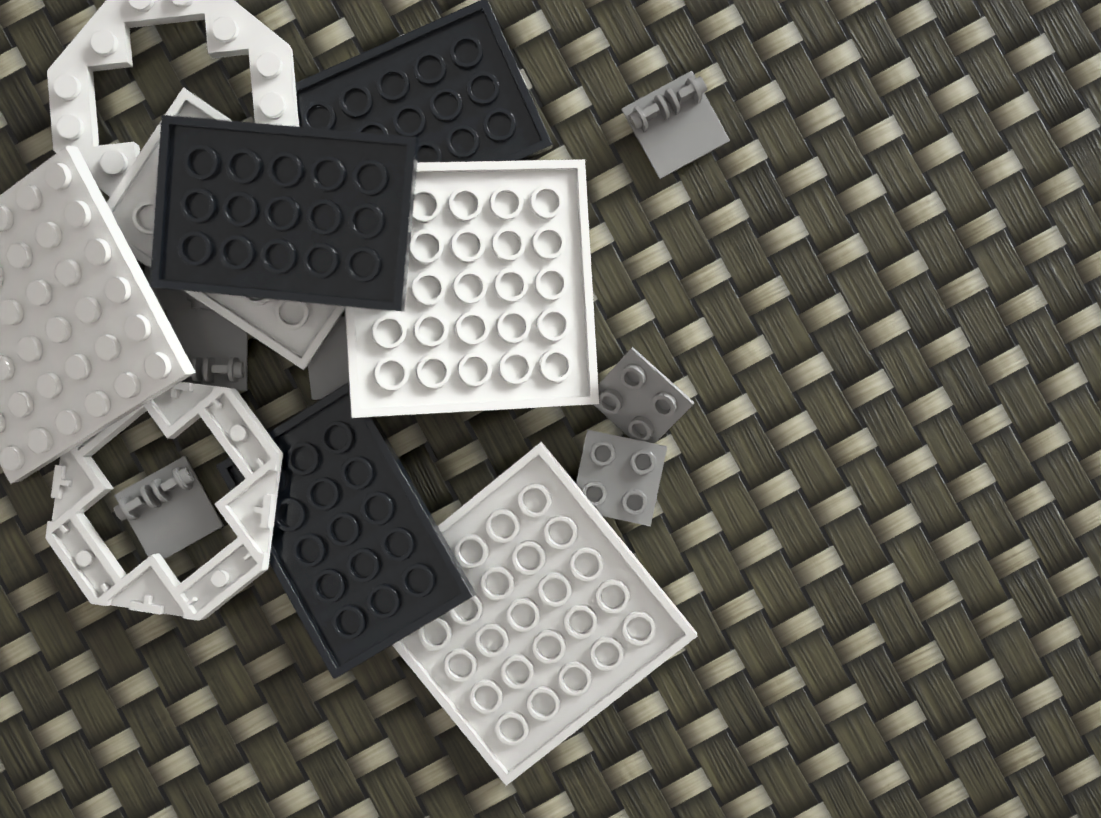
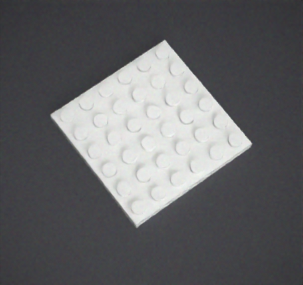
(491, 297)
(75, 319)
(555, 622)

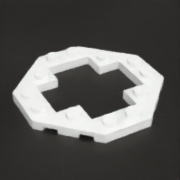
(107, 45)
(246, 508)

